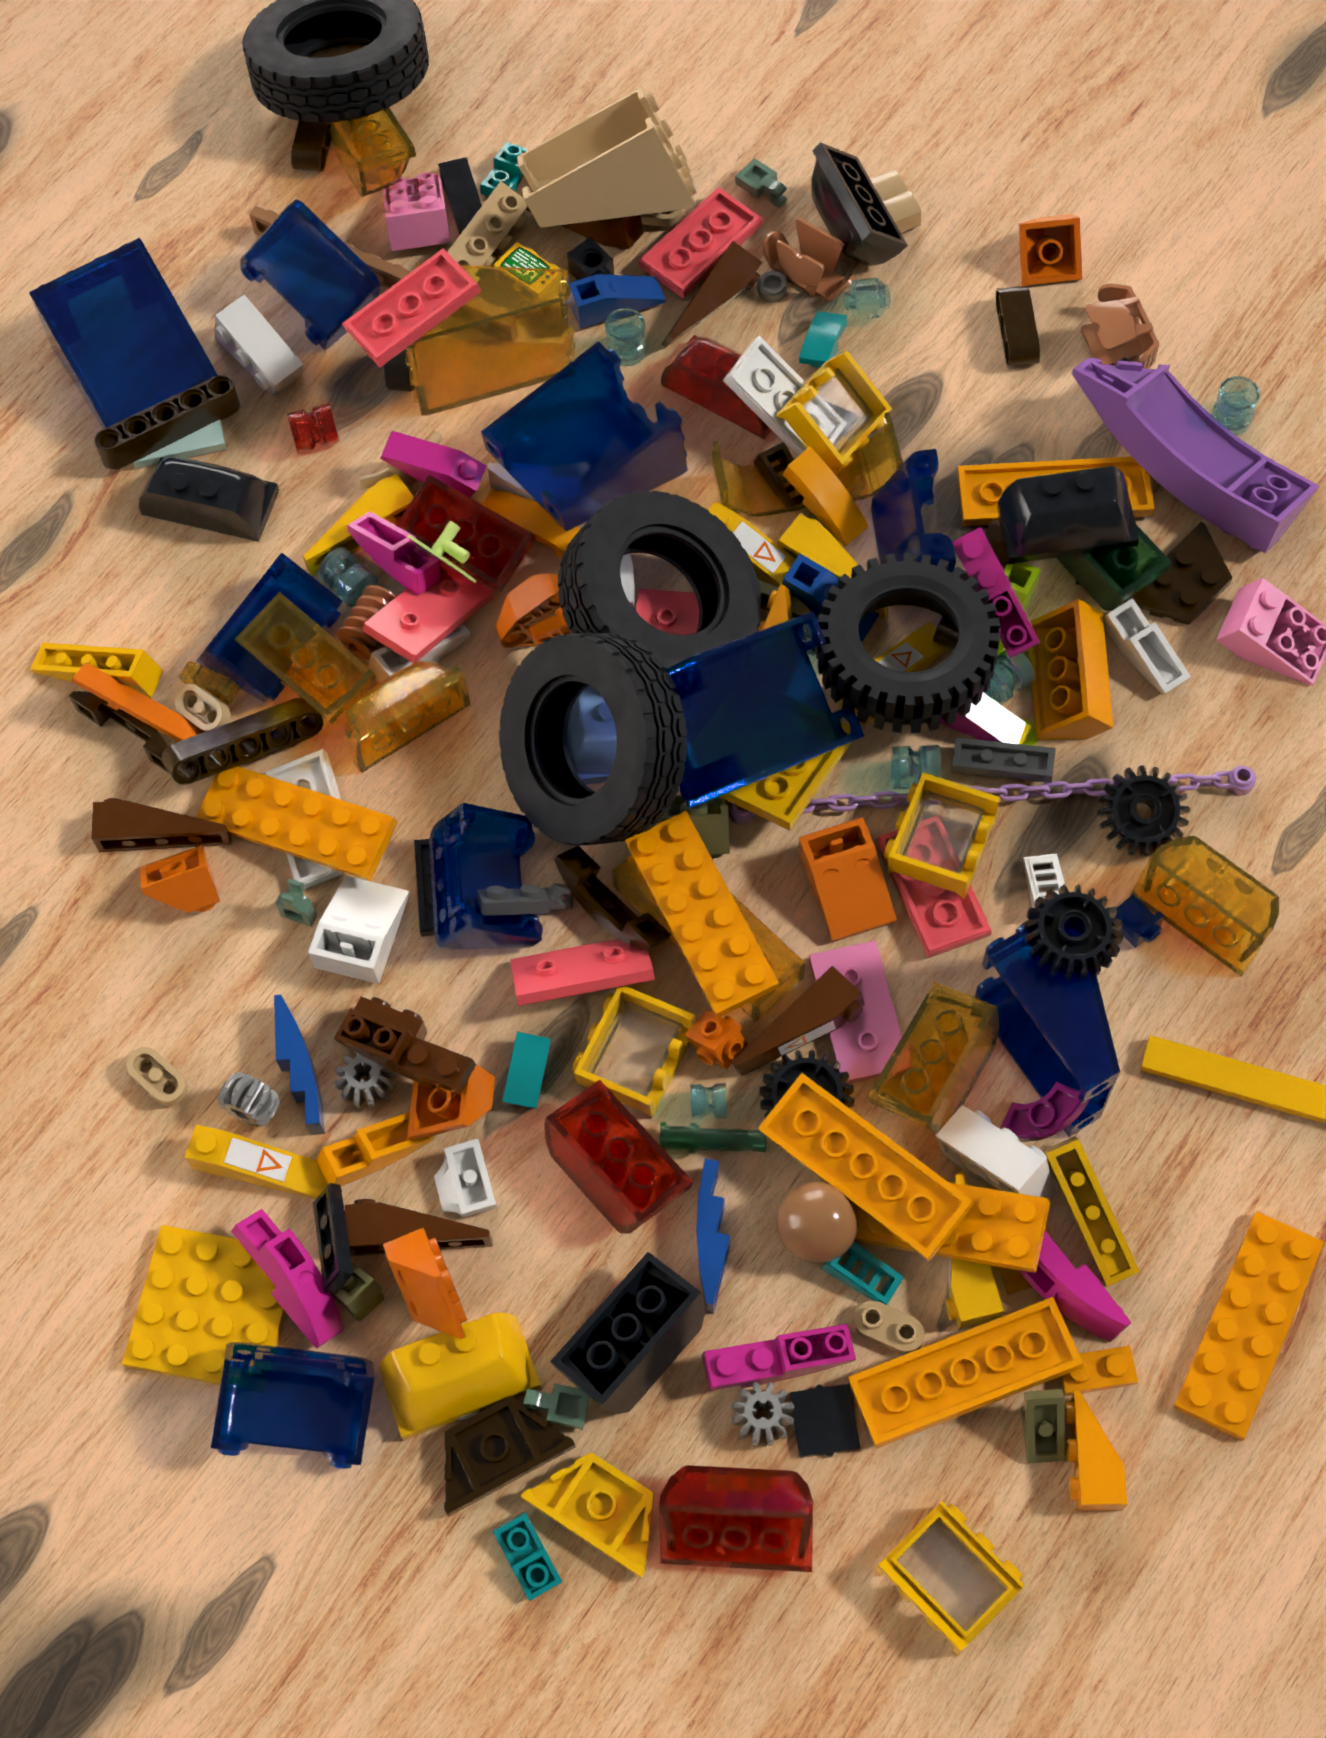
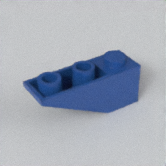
(601, 294)
(811, 586)

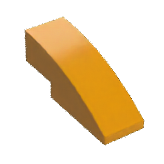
(826, 496)
(368, 1150)

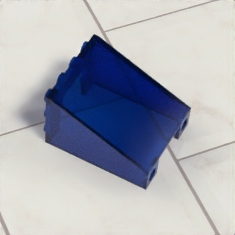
(121, 334)
(585, 441)
(755, 710)
(1051, 1025)

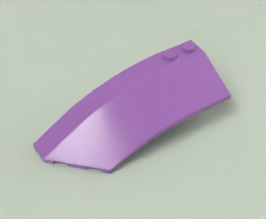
(1194, 452)

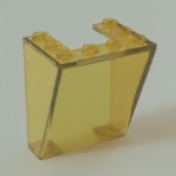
(496, 341)

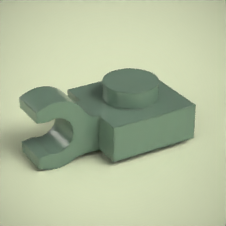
(760, 179)
(295, 904)
(565, 1405)

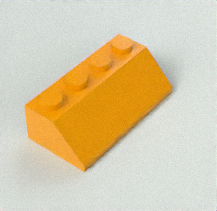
(1071, 674)

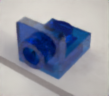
(1138, 921)

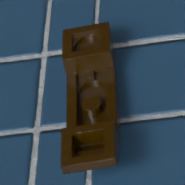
(98, 712)
(603, 905)

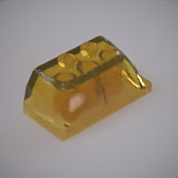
(372, 150)
(305, 657)
(402, 710)
(1209, 900)
(938, 1058)

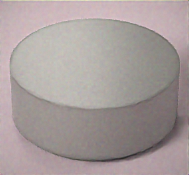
(772, 286)

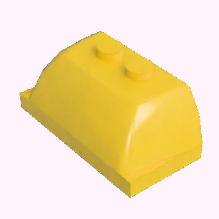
(453, 1377)

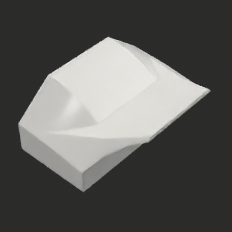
(464, 1180)

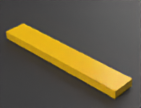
(1235, 1078)

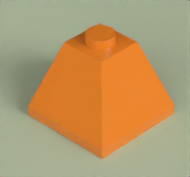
(1050, 249)
(181, 881)
(444, 1111)

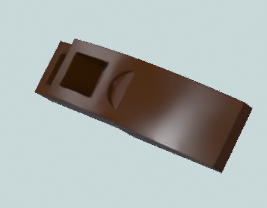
(403, 1053)

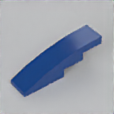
(294, 1057)
(711, 1244)

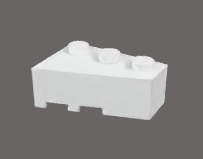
(257, 346)
(995, 1155)

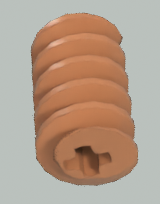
(367, 605)

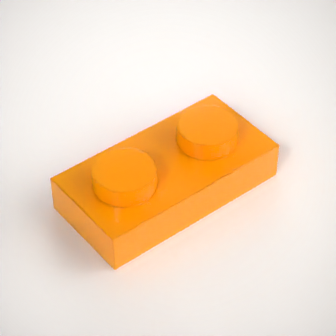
(1102, 1371)

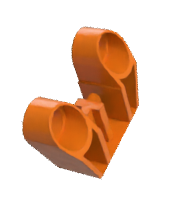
(532, 613)

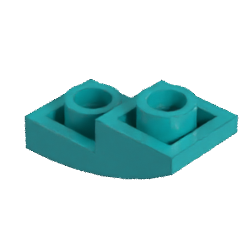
(504, 170)
(822, 338)
(526, 1069)
(527, 1556)

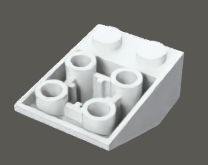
(358, 929)

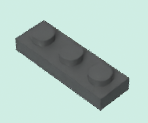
(1003, 760)

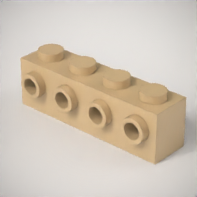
(490, 228)

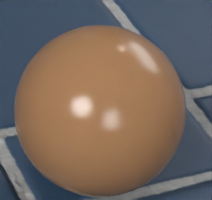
(817, 1222)

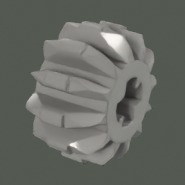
(362, 1090)
(248, 1099)
(763, 1401)

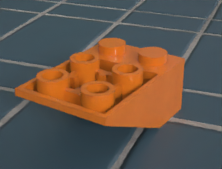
(846, 879)
(426, 1282)

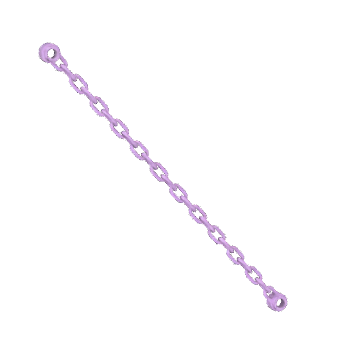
(1233, 783)

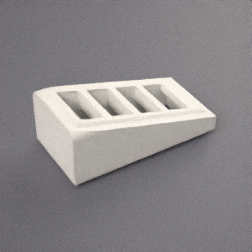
(1033, 885)

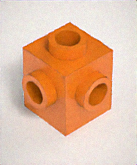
(716, 1039)

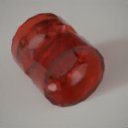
(313, 427)

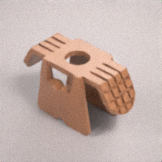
(813, 267)
(1116, 327)

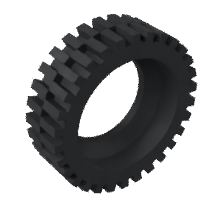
(895, 694)

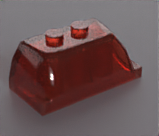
(699, 375)
(492, 540)
(613, 1158)
(737, 1519)

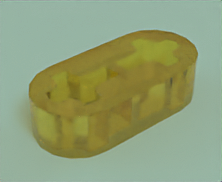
(211, 681)

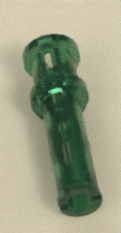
(693, 1139)

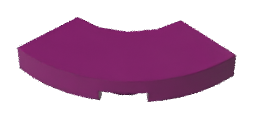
(1046, 1116)

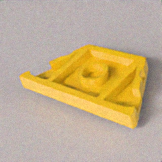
(600, 1508)

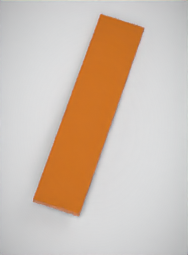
(135, 703)

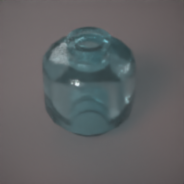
(867, 298)

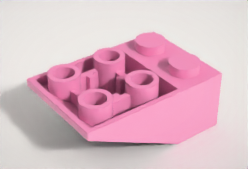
(416, 212)
(1274, 632)

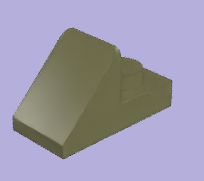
(359, 1294)
(1044, 1425)

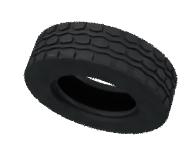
(339, 85)
(684, 537)
(648, 735)

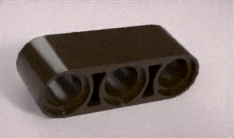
(310, 146)
(1017, 326)

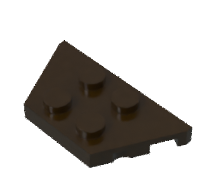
(1192, 582)
(496, 1451)

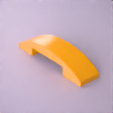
(532, 518)

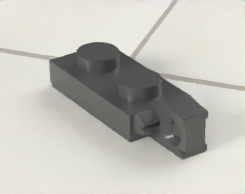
(526, 900)

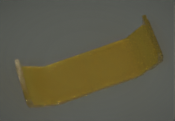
(747, 492)

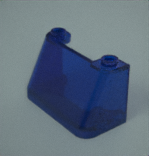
(311, 272)
(899, 517)
(232, 660)
(467, 854)
(293, 1401)

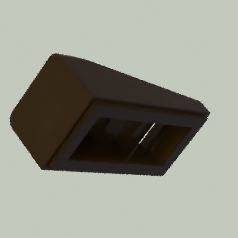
(762, 463)

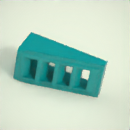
(855, 1281)

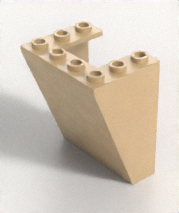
(608, 167)

